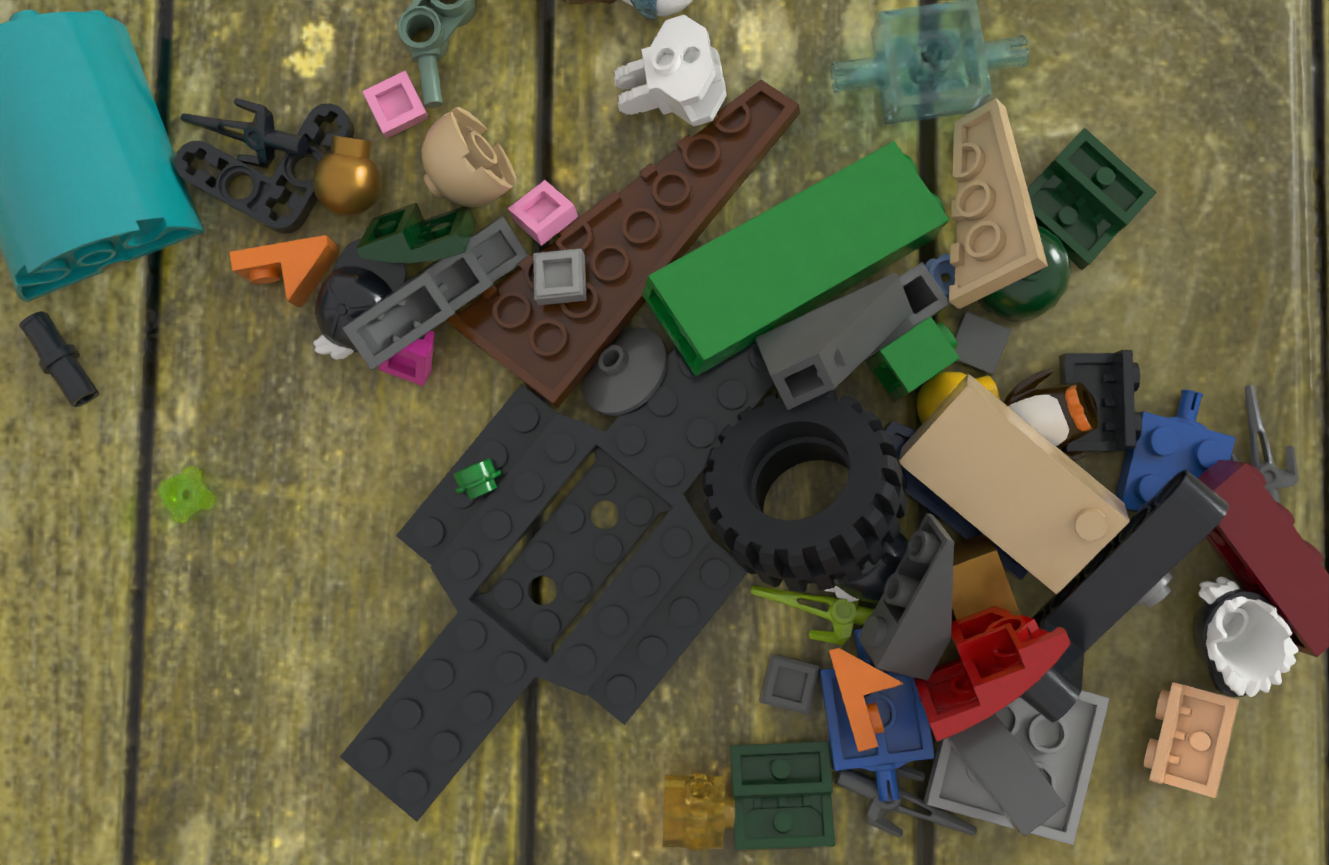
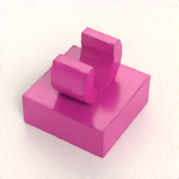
(413, 361)

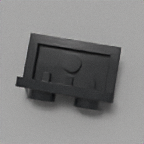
(1112, 382)

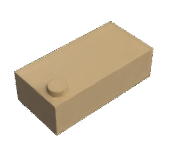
(1013, 484)

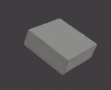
(559, 276)

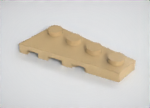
(992, 208)

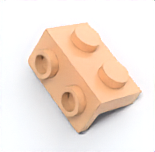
(1191, 739)

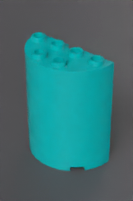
(81, 153)

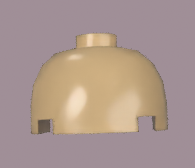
(463, 162)

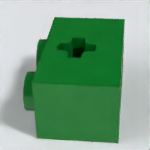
(914, 358)

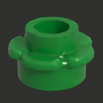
(477, 478)

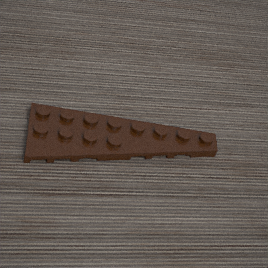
(623, 244)

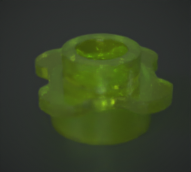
(172, 491)

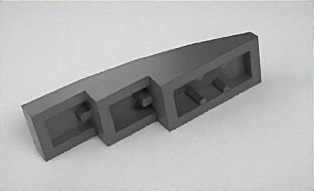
(434, 294)

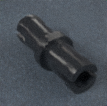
(59, 359)

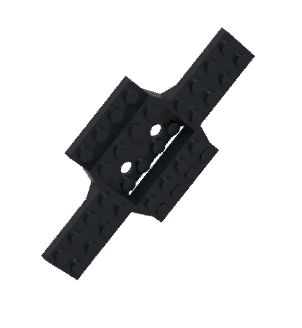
(506, 637)

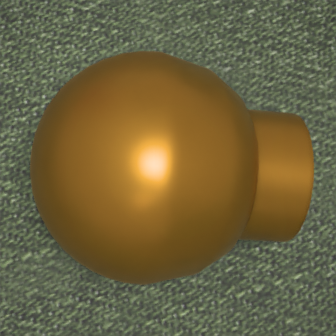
(347, 177)

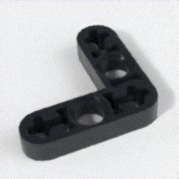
(265, 190)

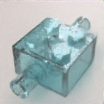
(949, 38)

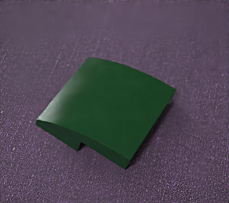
(1087, 197)
(408, 238)
(782, 796)

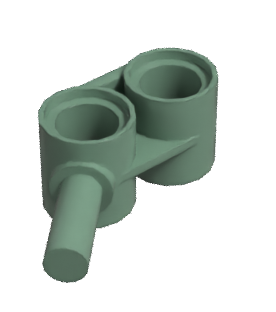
(444, 21)

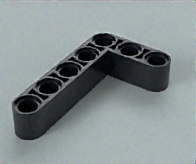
(1118, 578)

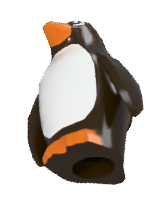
(1056, 412)

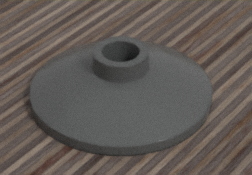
(626, 372)

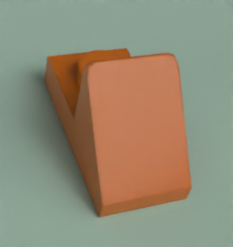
(300, 262)
(855, 680)

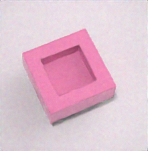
(395, 104)
(543, 212)

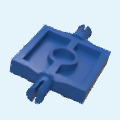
(1167, 449)
(904, 722)

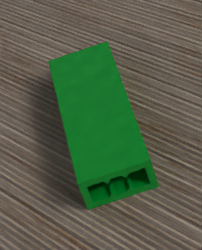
(794, 257)

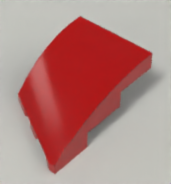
(996, 665)

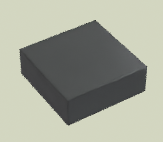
(980, 343)
(789, 683)

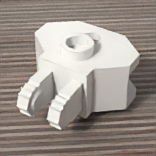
(675, 75)

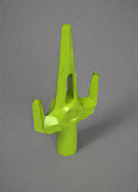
(840, 612)

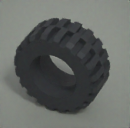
(835, 539)

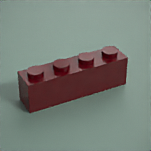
(1269, 554)

